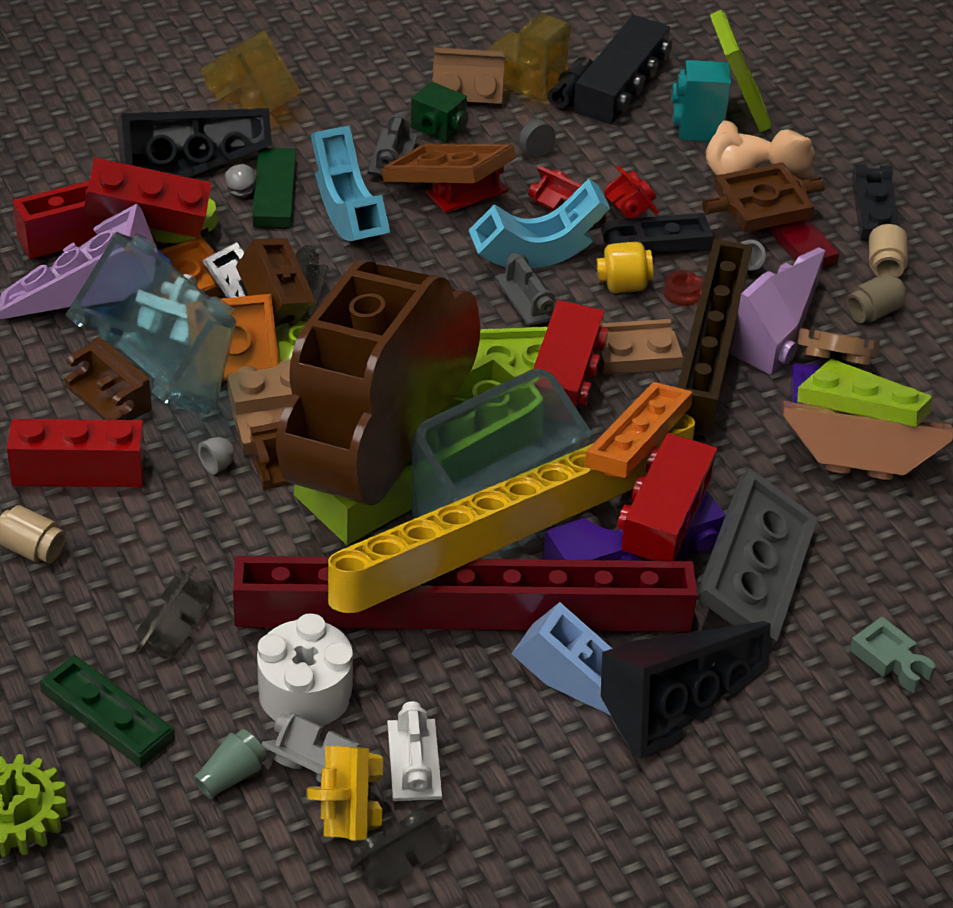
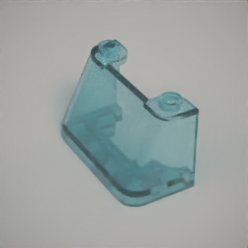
(158, 321)

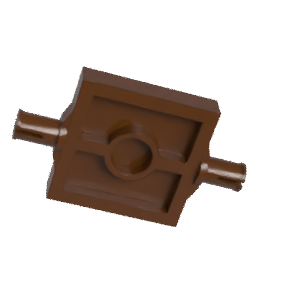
(764, 197)

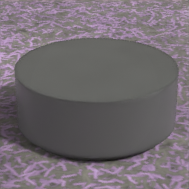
(537, 138)

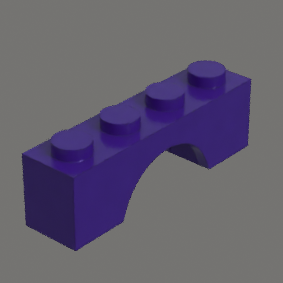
(591, 542)

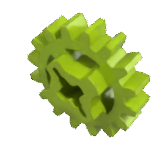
(29, 804)

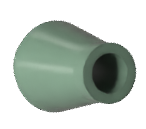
(232, 762)

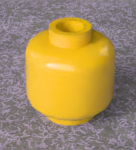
(625, 267)

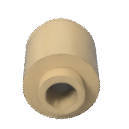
(888, 250)
(31, 535)

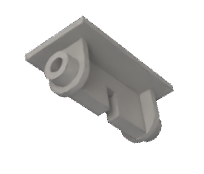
(298, 743)

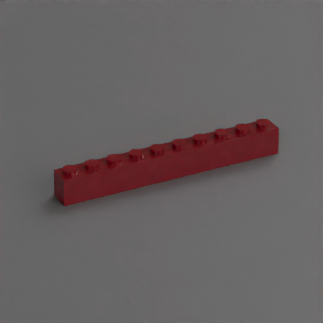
(479, 595)

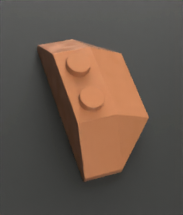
(865, 442)

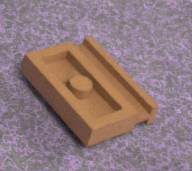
(470, 72)
(640, 347)

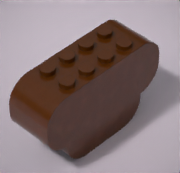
(368, 373)

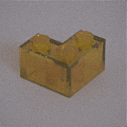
(535, 56)
(254, 73)

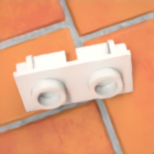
(414, 755)

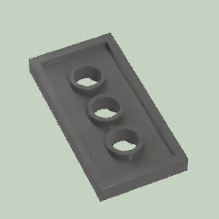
(780, 552)

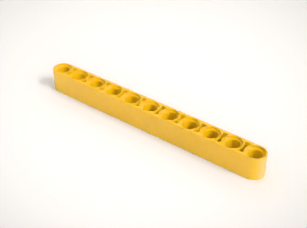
(474, 527)

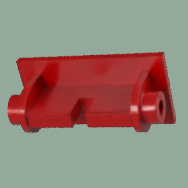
(552, 189)
(630, 194)
(459, 195)

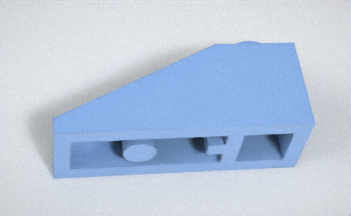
(565, 655)

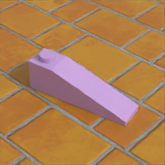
(59, 285)
(775, 311)

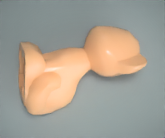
(738, 152)

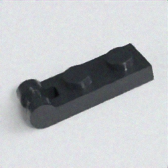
(873, 201)
(661, 232)

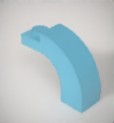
(342, 189)
(545, 238)

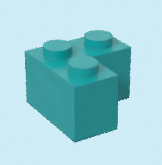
(700, 99)

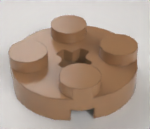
(852, 347)

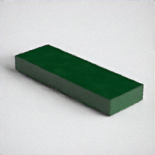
(274, 187)
(107, 710)

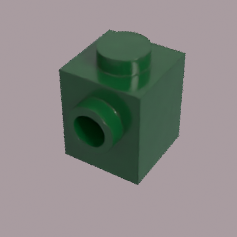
(438, 111)

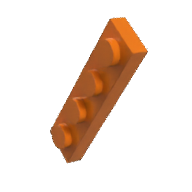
(638, 430)

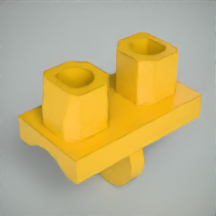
(345, 792)

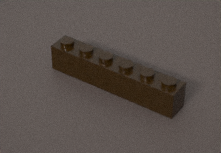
(714, 331)

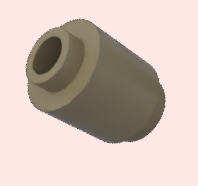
(876, 298)

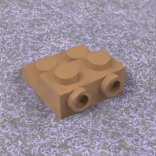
(257, 398)

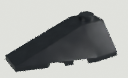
(191, 140)
(670, 680)

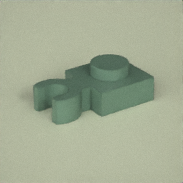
(889, 650)

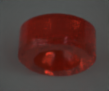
(682, 288)

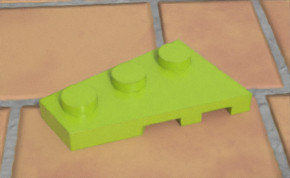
(864, 394)

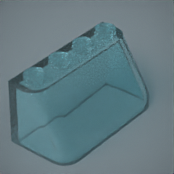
(493, 439)

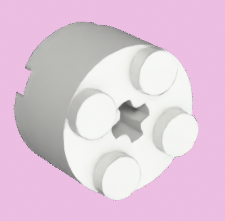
(305, 670)

